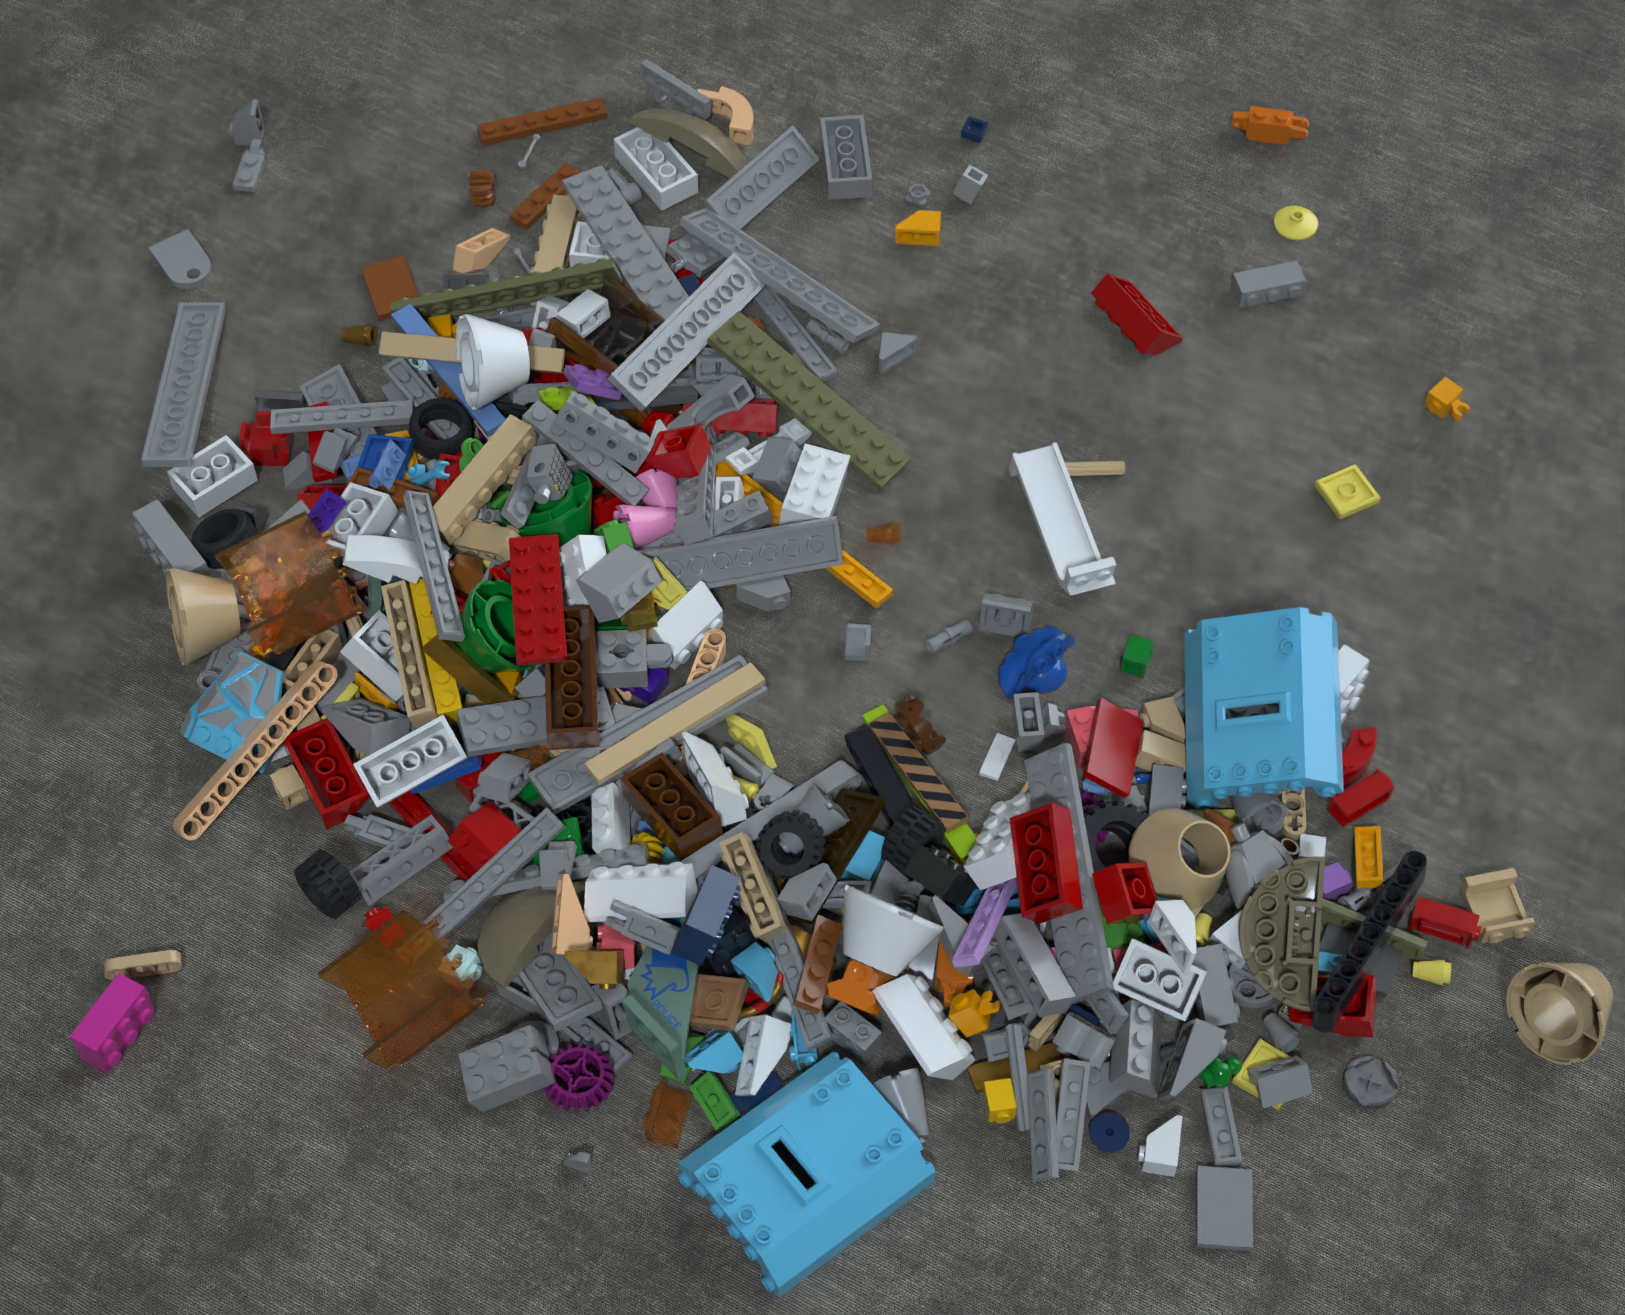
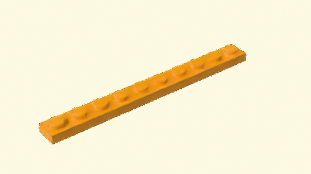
(850, 573)

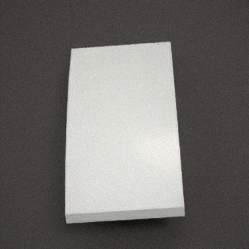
(383, 557)

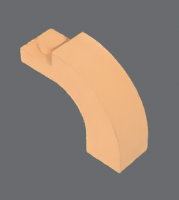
(736, 109)

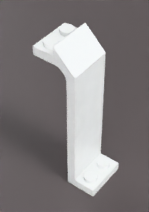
(1061, 520)

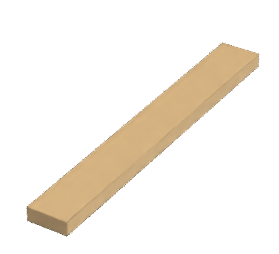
(444, 350)
(674, 723)

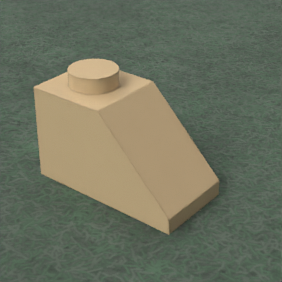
(1164, 719)

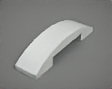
(746, 461)

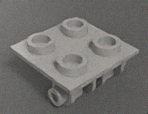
(896, 888)

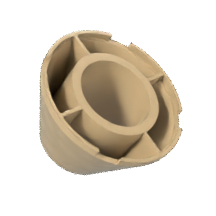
(202, 613)
(1159, 845)
(1548, 1021)

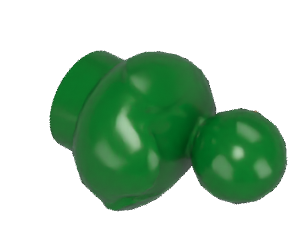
(1218, 1073)

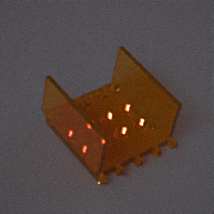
(289, 583)
(403, 988)

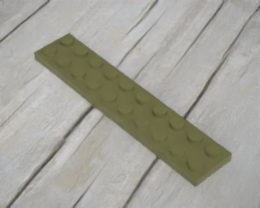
(512, 291)
(809, 400)

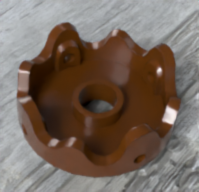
(919, 731)

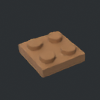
(718, 1002)

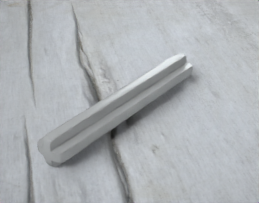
(1018, 1075)

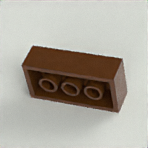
(671, 806)

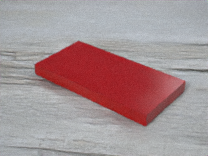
(1112, 748)

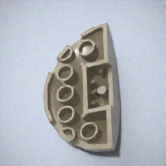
(696, 133)
(516, 929)
(1284, 930)

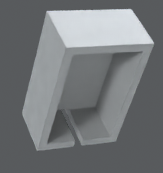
(506, 1068)

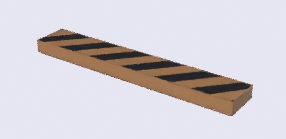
(918, 772)

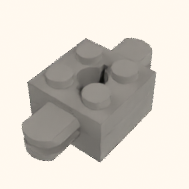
(631, 668)

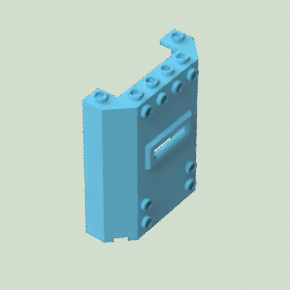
(1255, 662)
(843, 1138)

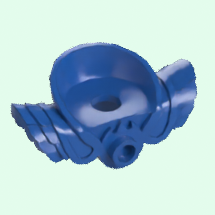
(1035, 662)

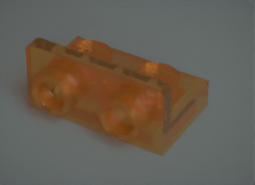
(666, 1116)

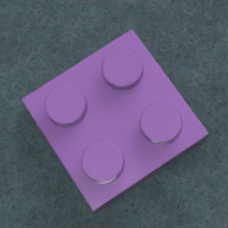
(591, 381)

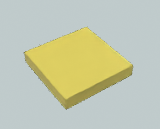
(1347, 491)
(1261, 1055)

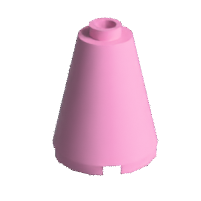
(661, 488)
(646, 522)

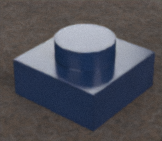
(974, 129)

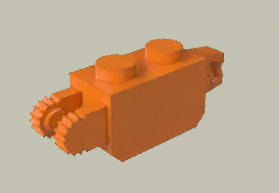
(1270, 125)
(948, 979)

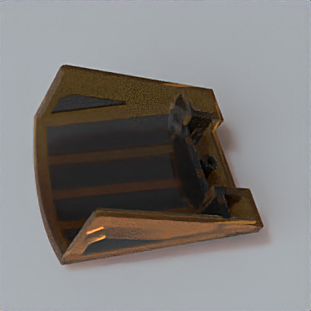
(616, 337)

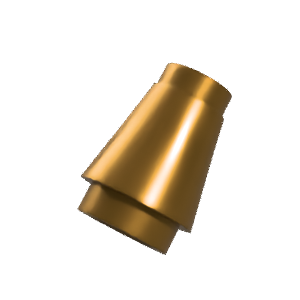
(360, 335)

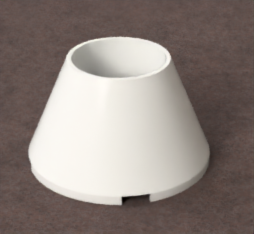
(491, 359)
(883, 932)

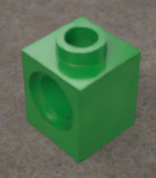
(1137, 656)

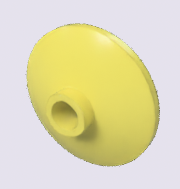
(1295, 223)

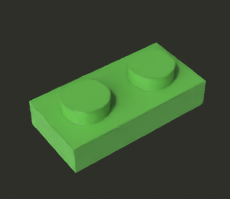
(714, 1101)

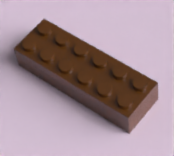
(572, 686)

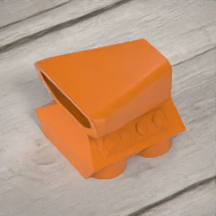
(857, 986)

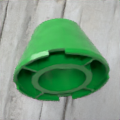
(564, 516)
(490, 627)

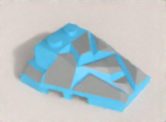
(234, 706)

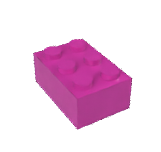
(112, 1023)

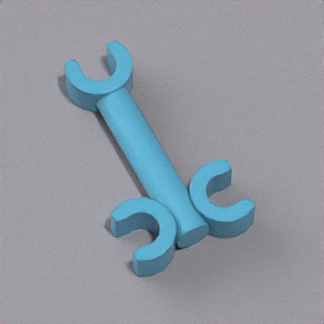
(419, 477)

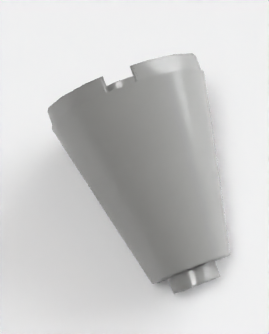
(823, 810)
(1260, 812)
(906, 1098)

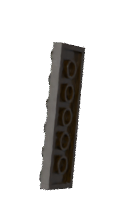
(843, 843)

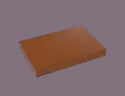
(387, 283)

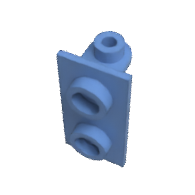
(388, 466)

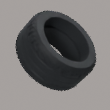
(435, 410)
(221, 532)

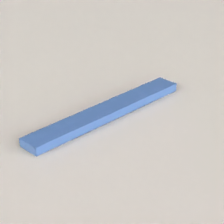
(486, 417)

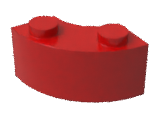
(1358, 754)

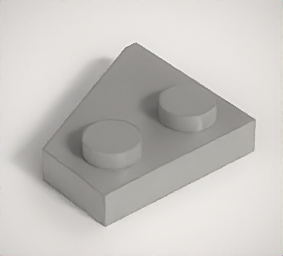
(1100, 1090)

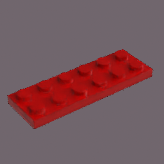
(537, 600)

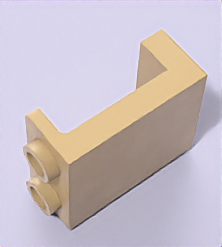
(1498, 904)

